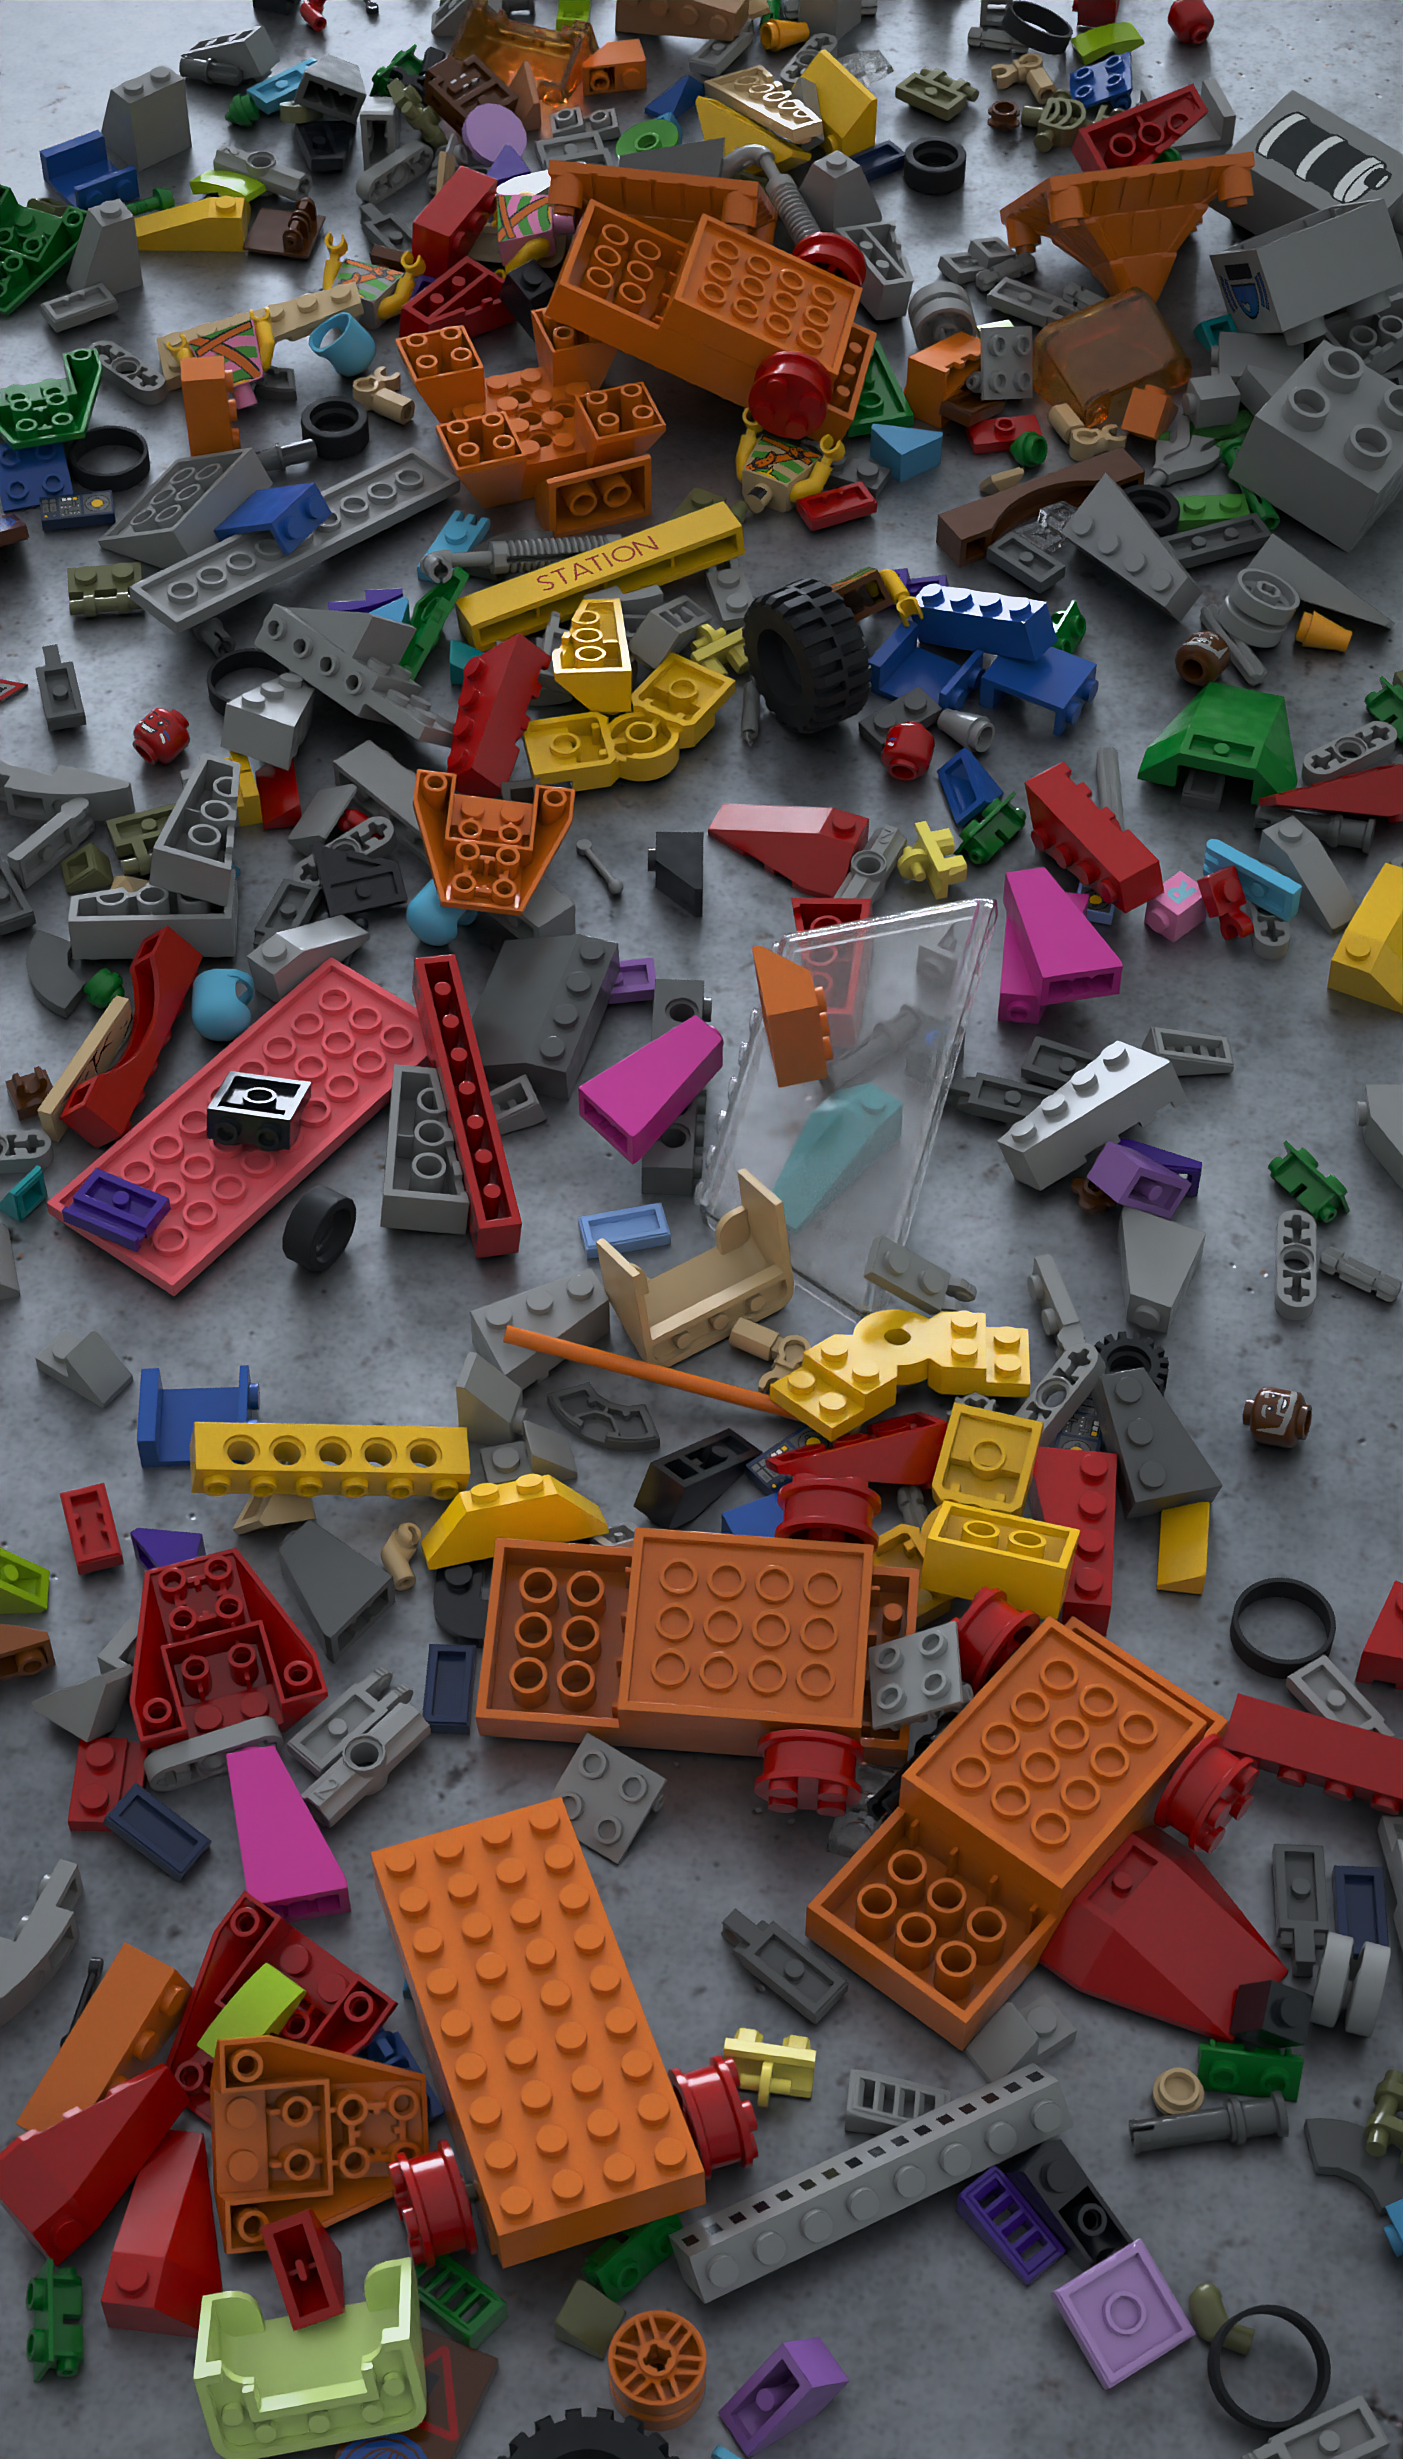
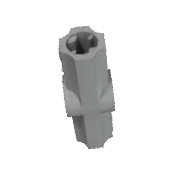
(263, 167)
(873, 865)
(348, 1783)

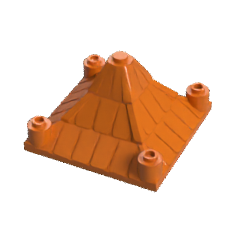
(662, 198)
(1127, 218)

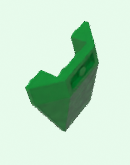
(32, 247)
(54, 407)
(1228, 734)

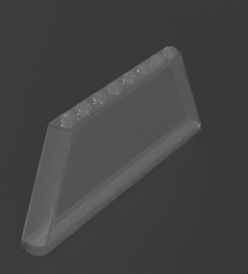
(858, 1143)

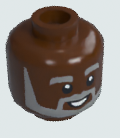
(1202, 658)
(1278, 1417)

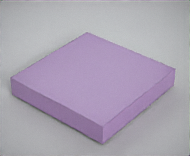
(1122, 2314)

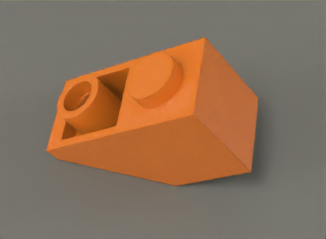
(615, 68)
(1149, 413)

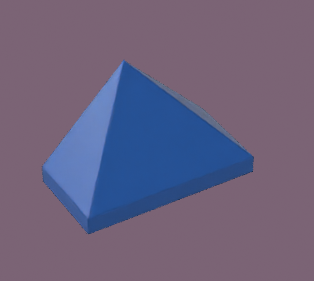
(676, 98)
(967, 786)

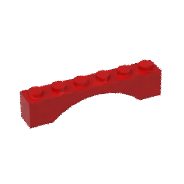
(160, 979)

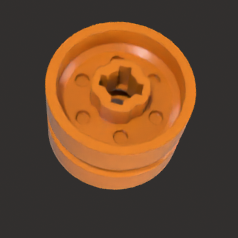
(657, 2369)

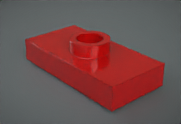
(1000, 433)
(836, 506)
(91, 1528)

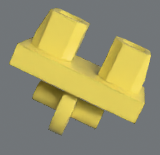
(717, 648)
(927, 860)
(772, 2067)

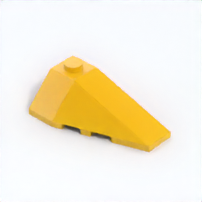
(203, 225)
(595, 657)
(1371, 949)

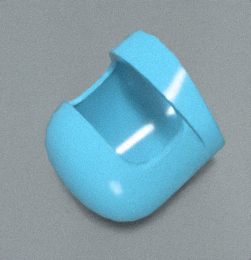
(351, 351)
(432, 922)
(215, 1007)

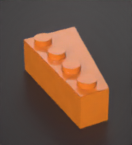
(113, 2038)

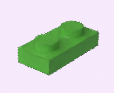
(1210, 509)

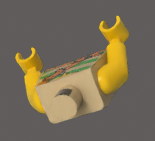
(780, 473)

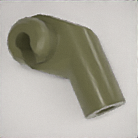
(1210, 2315)

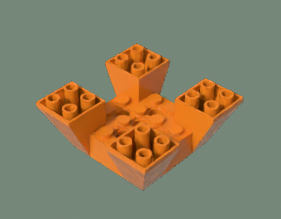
(530, 422)

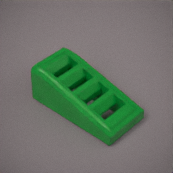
(482, 2324)

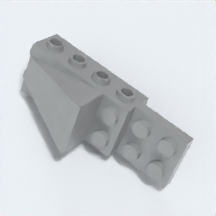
(355, 664)

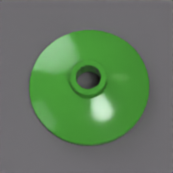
(647, 136)

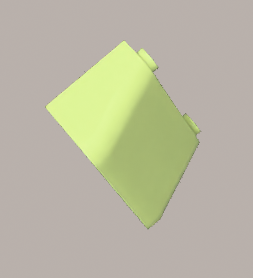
(313, 2386)

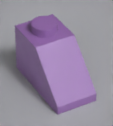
(1138, 1180)
(783, 2394)

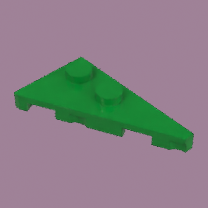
(880, 398)
(429, 619)

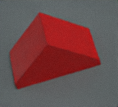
(305, 2268)

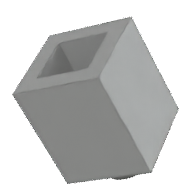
(1211, 400)

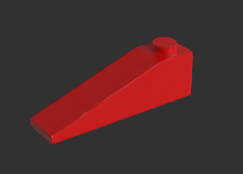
(165, 2244)

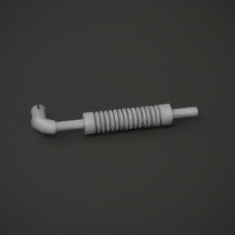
(780, 189)
(511, 556)

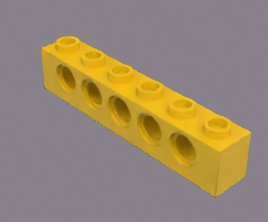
(310, 1445)

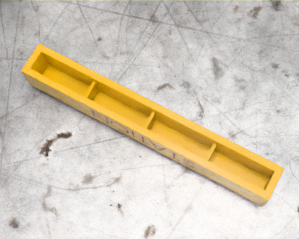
(630, 563)

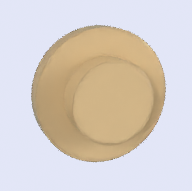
(1177, 2091)

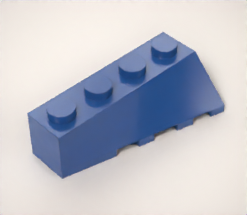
(984, 622)

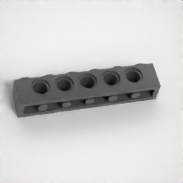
(672, 1160)

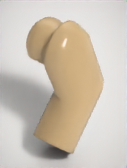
(398, 1553)

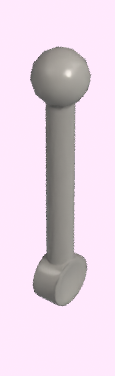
(584, 847)

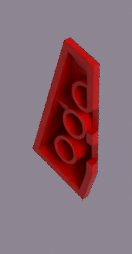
(1138, 133)
(1364, 793)
(799, 842)
(892, 1452)
(73, 2173)

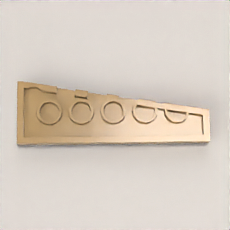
(764, 101)
(289, 320)

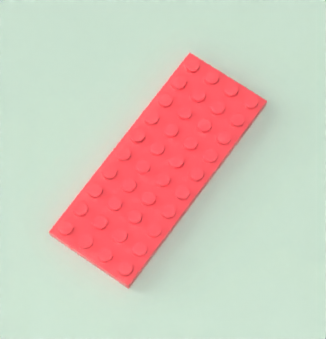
(325, 1031)

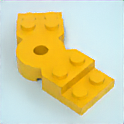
(666, 715)
(858, 1374)
(981, 1464)

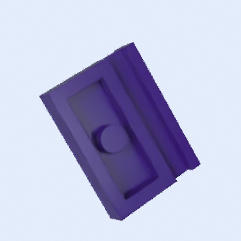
(116, 1209)

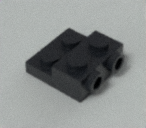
(257, 1111)

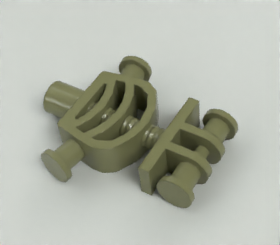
(1059, 120)

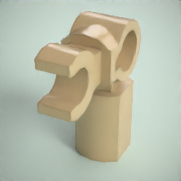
(1026, 70)
(378, 395)
(1083, 441)
(769, 1345)

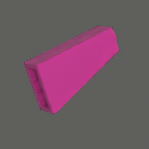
(1057, 942)
(1017, 996)
(651, 1087)
(279, 1841)

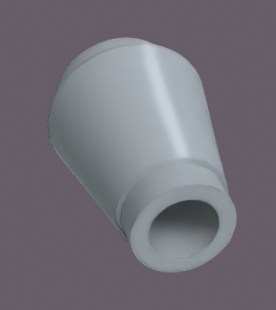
(967, 729)

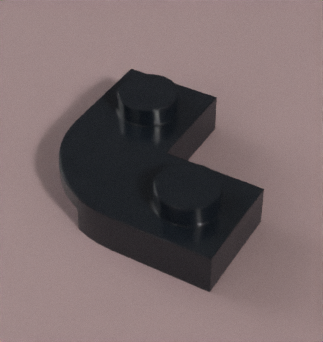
(460, 1602)

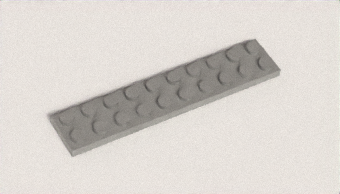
(254, 562)

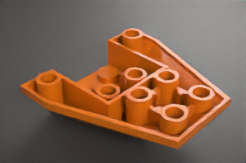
(488, 849)
(305, 2133)

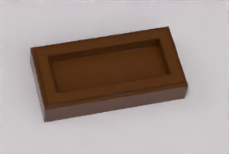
(970, 408)

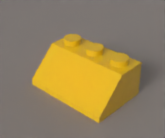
(845, 106)
(1000, 1551)

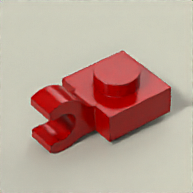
(1222, 899)

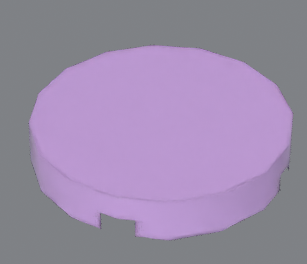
(488, 131)

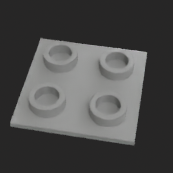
(1004, 364)
(917, 1678)
(607, 1796)

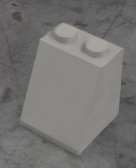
(148, 118)

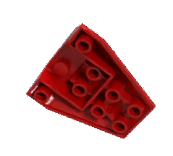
(217, 1653)
(1161, 1938)
(336, 2013)

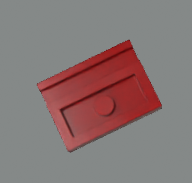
(101, 1778)

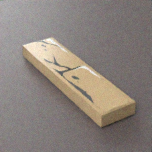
(90, 1060)

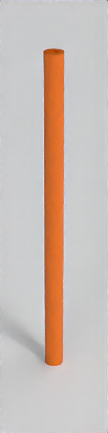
(644, 1371)

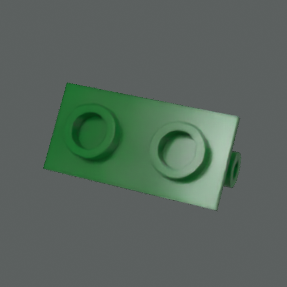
(402, 59)
(1069, 627)
(1387, 705)
(999, 819)
(1321, 1192)
(1256, 2073)
(624, 2265)
(50, 2341)

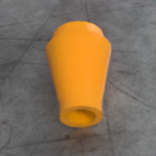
(782, 34)
(1321, 633)

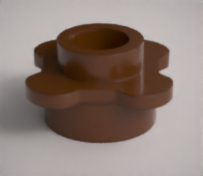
(1004, 115)
(1091, 1197)

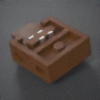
(459, 89)

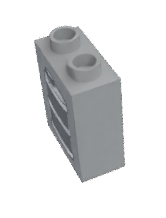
(1310, 163)

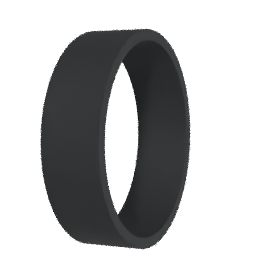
(1022, 11)
(105, 436)
(234, 661)
(1289, 1589)
(1319, 2349)

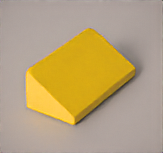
(1183, 1548)

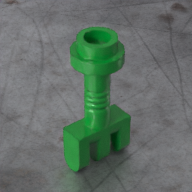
(161, 200)

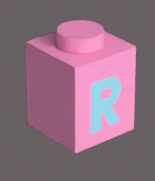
(1177, 908)

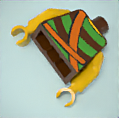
(874, 590)

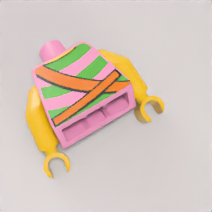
(527, 229)
(245, 349)

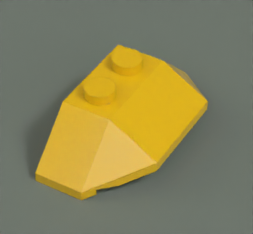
(721, 122)
(522, 1509)

